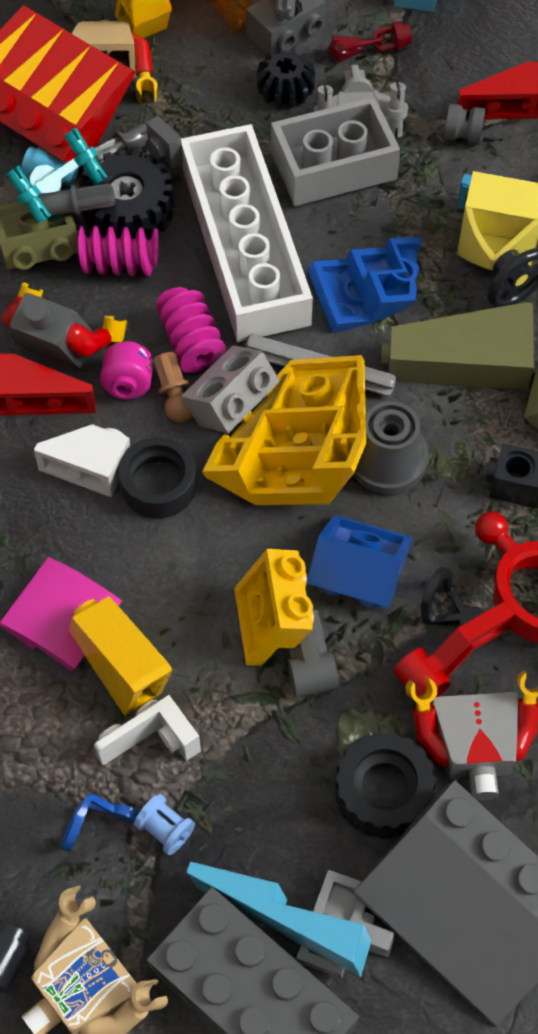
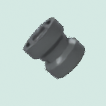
(464, 123)

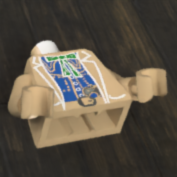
(84, 979)

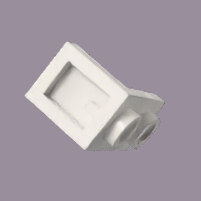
(175, 731)

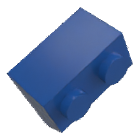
(359, 561)

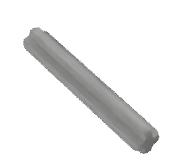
(281, 353)

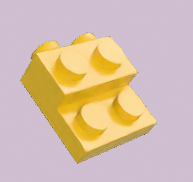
(273, 605)

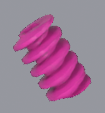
(117, 251)
(190, 328)

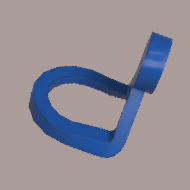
(95, 803)

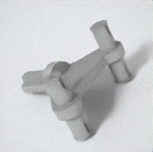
(359, 88)

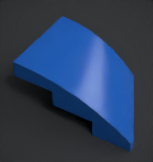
(367, 283)

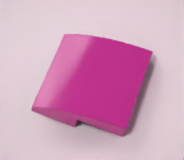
(46, 608)

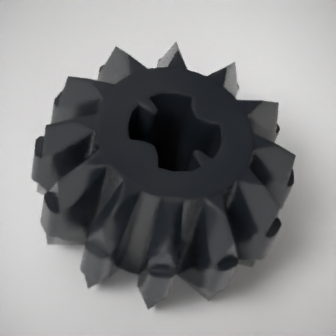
(285, 78)

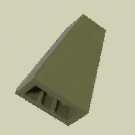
(465, 349)

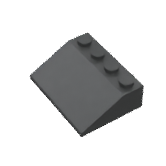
(463, 900)

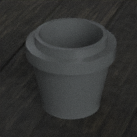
(393, 451)

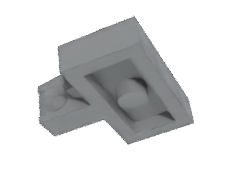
(339, 902)

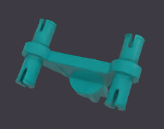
(47, 179)

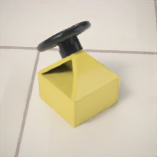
(502, 234)

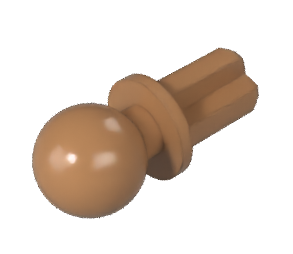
(173, 385)

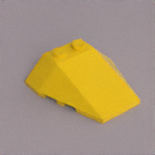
(299, 438)

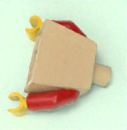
(124, 46)

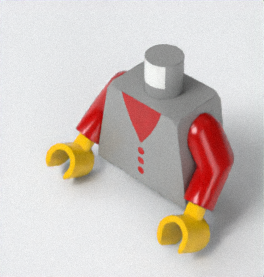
(476, 732)

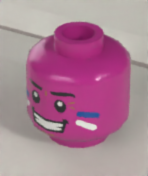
(127, 367)

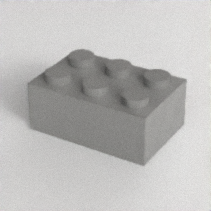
(334, 151)

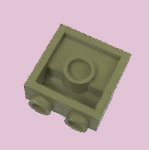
(28, 243)

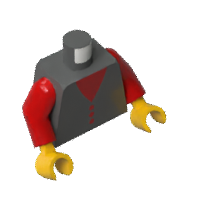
(57, 330)

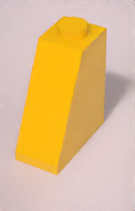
(119, 654)

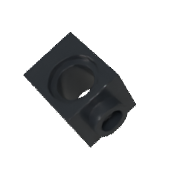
(509, 488)

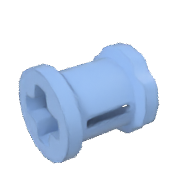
(164, 824)

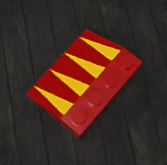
(56, 84)

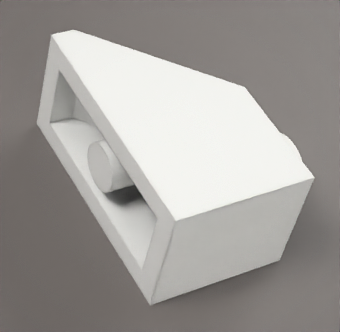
(85, 457)

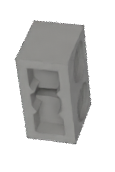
(230, 388)

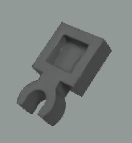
(164, 145)

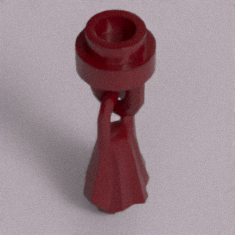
(346, 47)

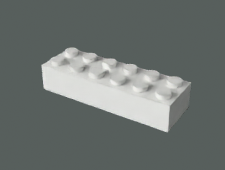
(246, 233)

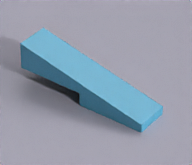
(264, 901)

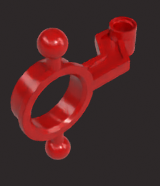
(504, 616)

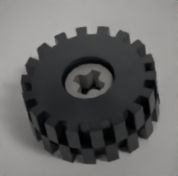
(151, 199)

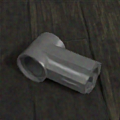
(311, 665)

